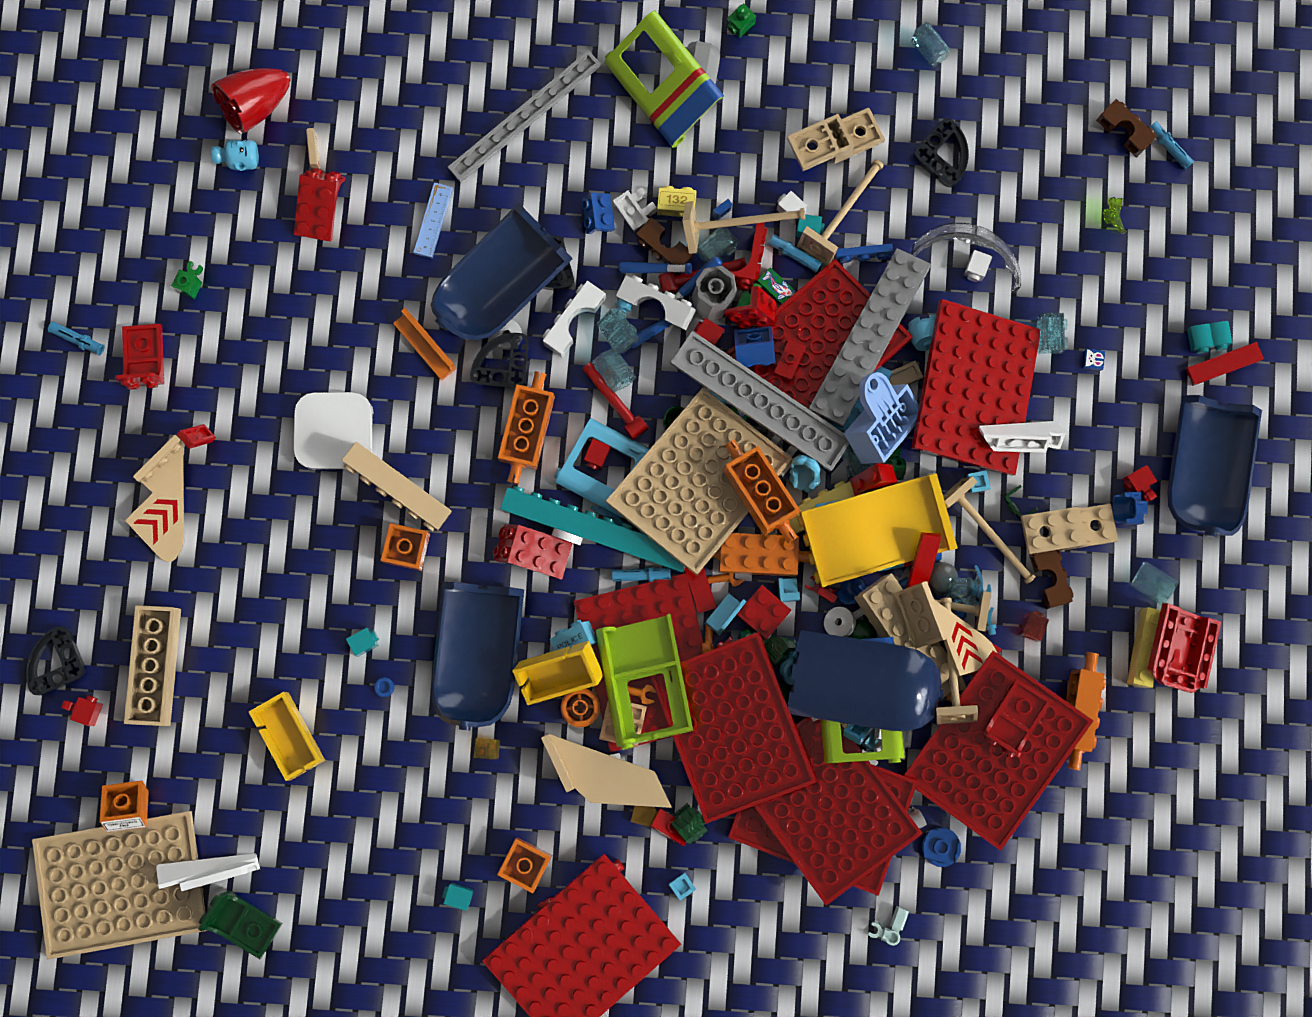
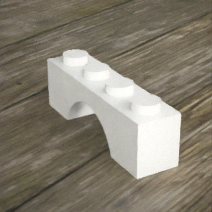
(636, 292)
(588, 299)

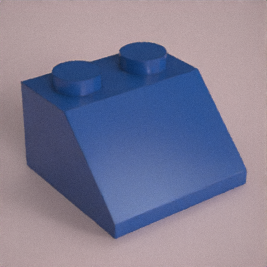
(754, 346)

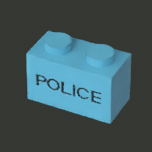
(576, 634)

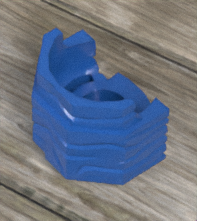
(1129, 508)

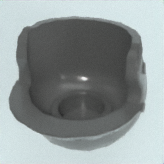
(941, 577)

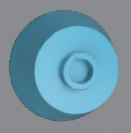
(922, 332)

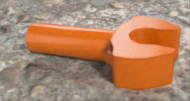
(724, 578)
(708, 646)
(641, 693)

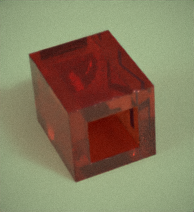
(1034, 626)

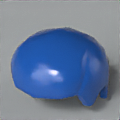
(850, 589)

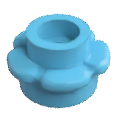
(623, 305)

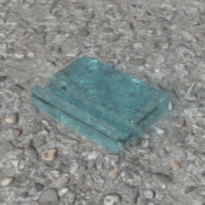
(1154, 583)
(964, 590)

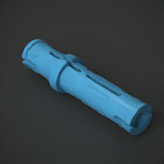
(1172, 147)
(795, 253)
(94, 346)
(641, 574)

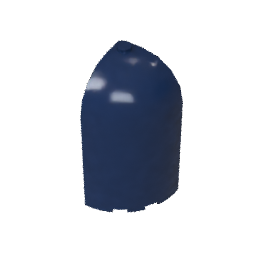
(498, 277)
(1213, 465)
(476, 653)
(863, 683)

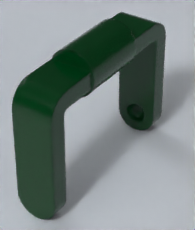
(1012, 506)

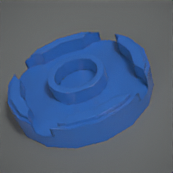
(941, 847)

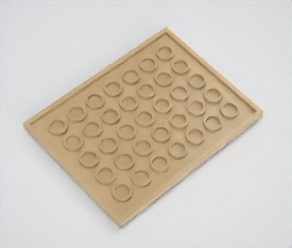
(680, 484)
(104, 886)

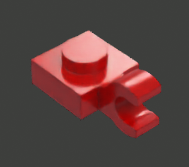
(826, 592)

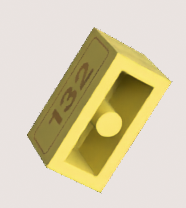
(672, 201)

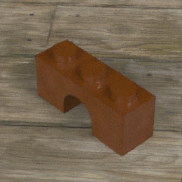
(1119, 116)
(650, 236)
(1058, 592)

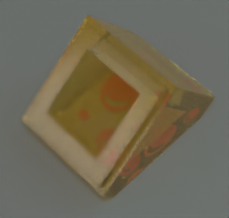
(486, 748)

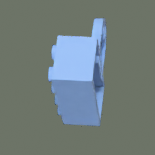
(885, 421)

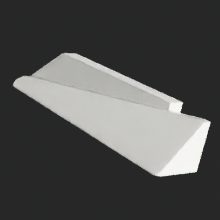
(1024, 436)
(204, 871)

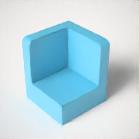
(788, 590)

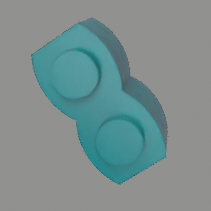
(1209, 336)

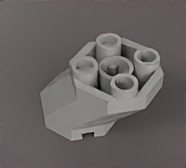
(706, 56)
(714, 292)

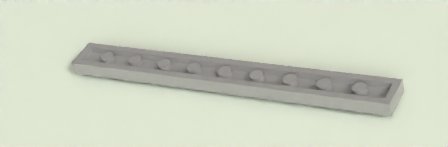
(524, 116)

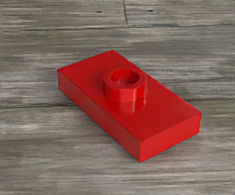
(790, 360)
(196, 436)
(662, 824)

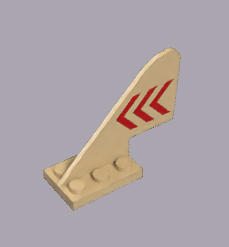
(161, 515)
(932, 622)

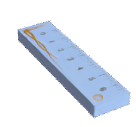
(433, 220)

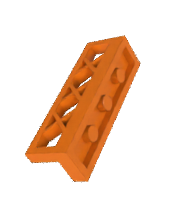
(424, 345)

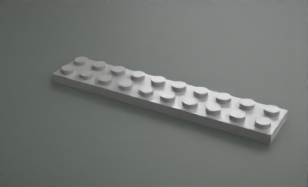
(869, 336)
(760, 401)

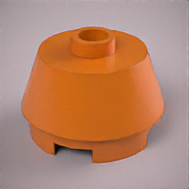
(580, 708)

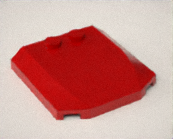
(1183, 649)

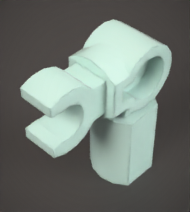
(891, 935)

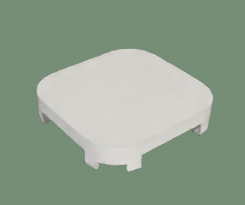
(329, 426)

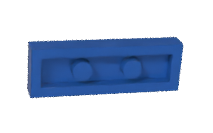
(864, 253)

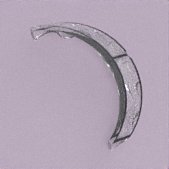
(975, 235)

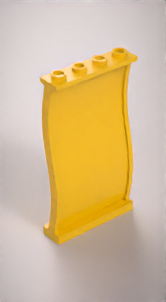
(875, 529)

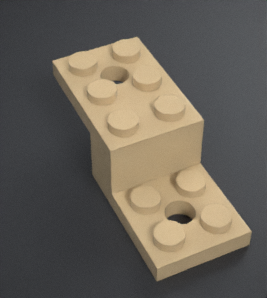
(835, 139)
(1069, 528)

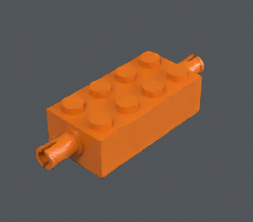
(526, 427)
(761, 491)
(760, 555)
(1085, 695)

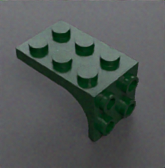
(240, 923)

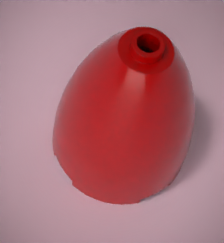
(250, 96)

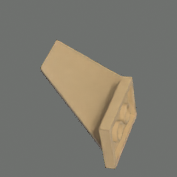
(604, 777)

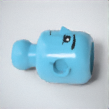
(237, 154)

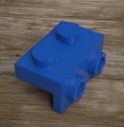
(598, 213)

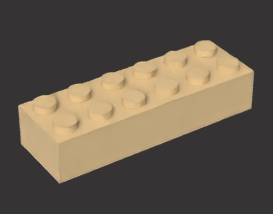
(397, 486)
(885, 615)
(152, 666)

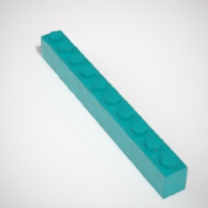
(586, 526)

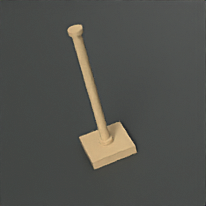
(692, 226)
(818, 245)
(957, 494)
(980, 610)
(955, 713)

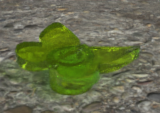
(1112, 214)

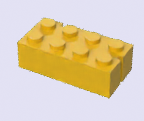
(558, 673)
(287, 736)

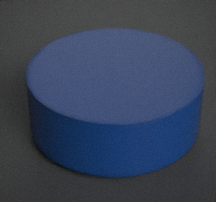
(384, 687)

